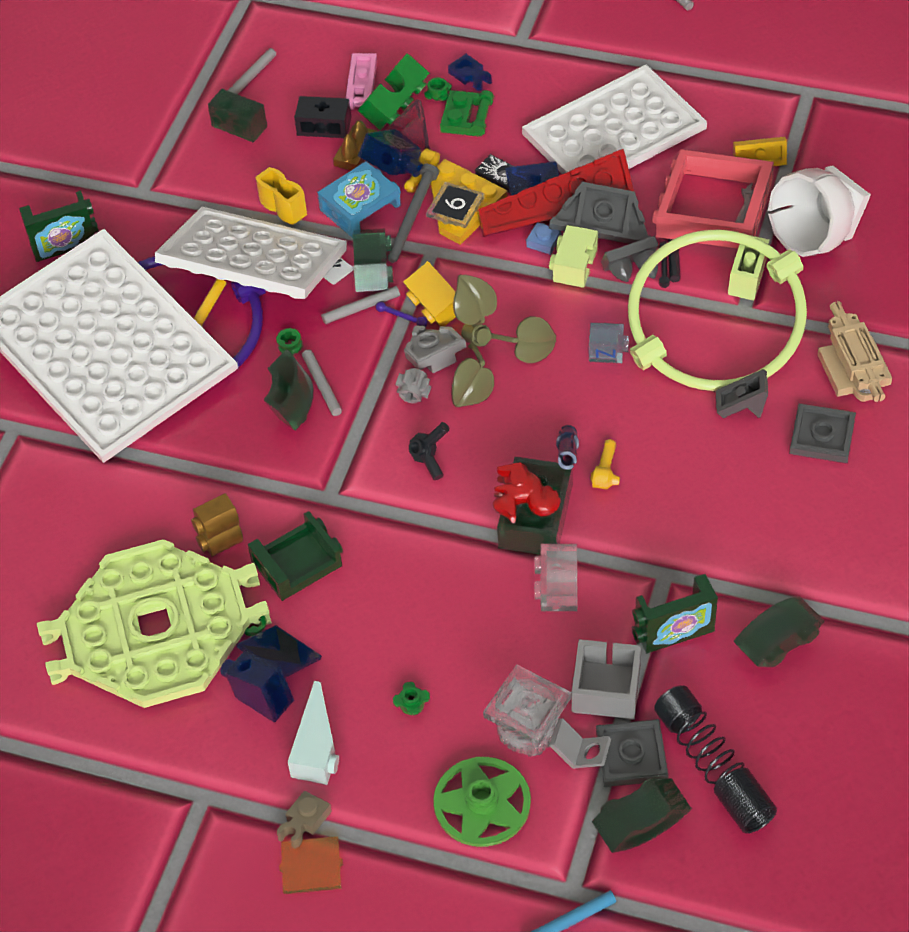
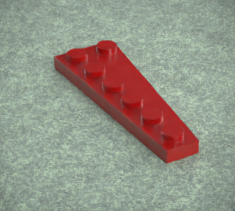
(547, 199)

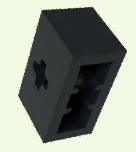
(322, 117)

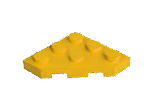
(459, 176)

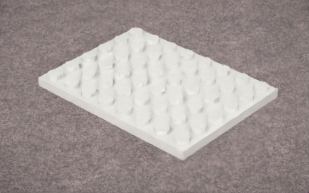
(107, 345)

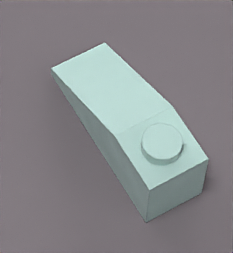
(313, 749)

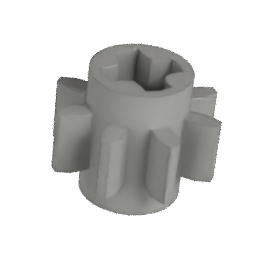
(413, 385)

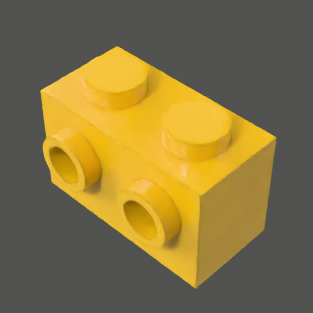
(433, 293)

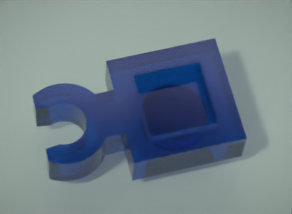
(467, 70)

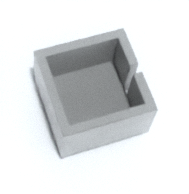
(605, 687)

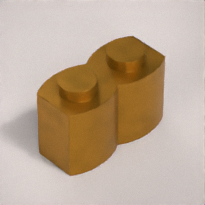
(217, 525)

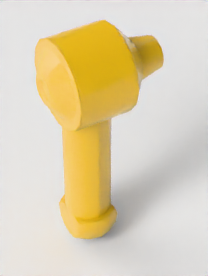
(426, 157)
(602, 475)

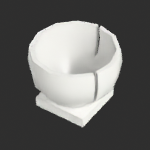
(822, 210)

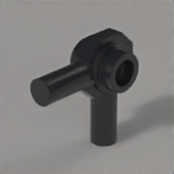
(423, 449)

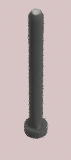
(429, 173)

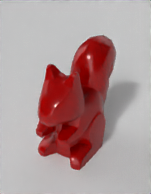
(523, 487)

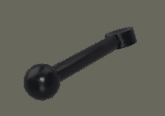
(664, 281)

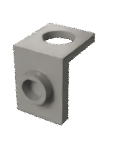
(574, 748)

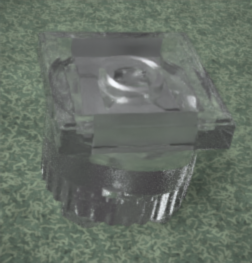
(526, 711)

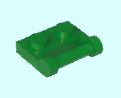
(459, 109)

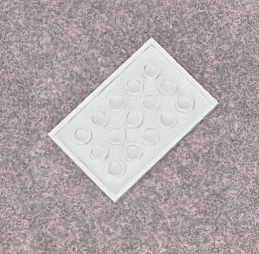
(626, 114)
(251, 252)

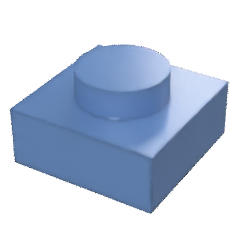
(543, 238)

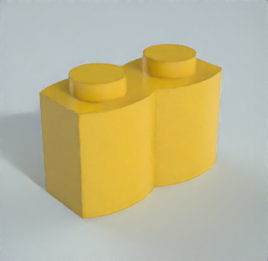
(281, 195)

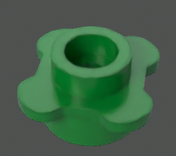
(438, 89)
(414, 706)

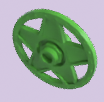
(482, 801)

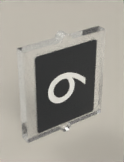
(455, 205)

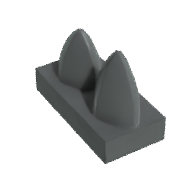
(620, 260)

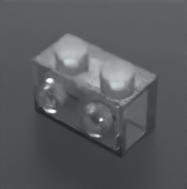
(557, 577)

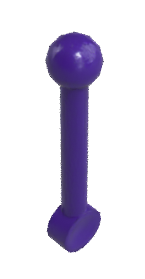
(420, 321)

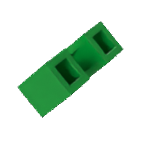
(383, 104)

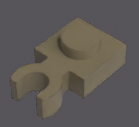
(304, 815)

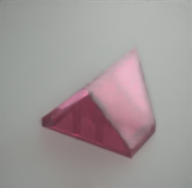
(413, 125)

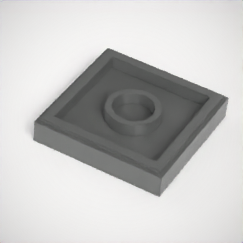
(822, 433)
(633, 753)

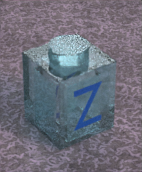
(607, 343)

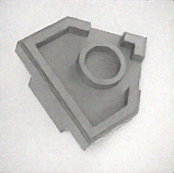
(433, 347)

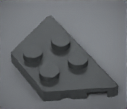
(603, 209)

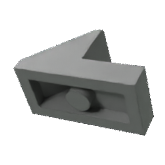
(747, 392)

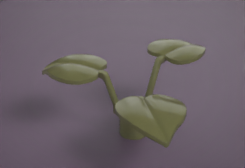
(471, 303)

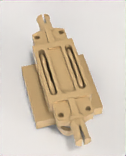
(853, 358)

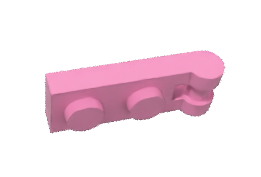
(361, 78)

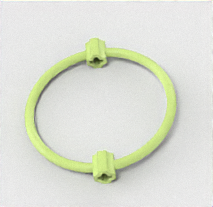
(781, 268)

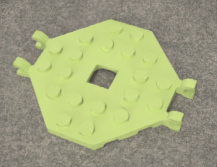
(105, 635)

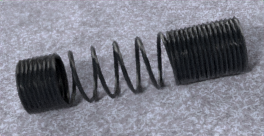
(738, 789)

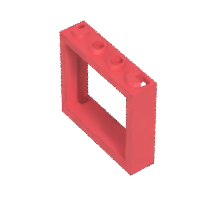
(715, 166)

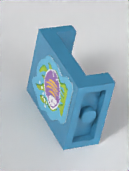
(357, 196)

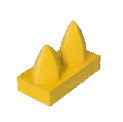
(763, 149)

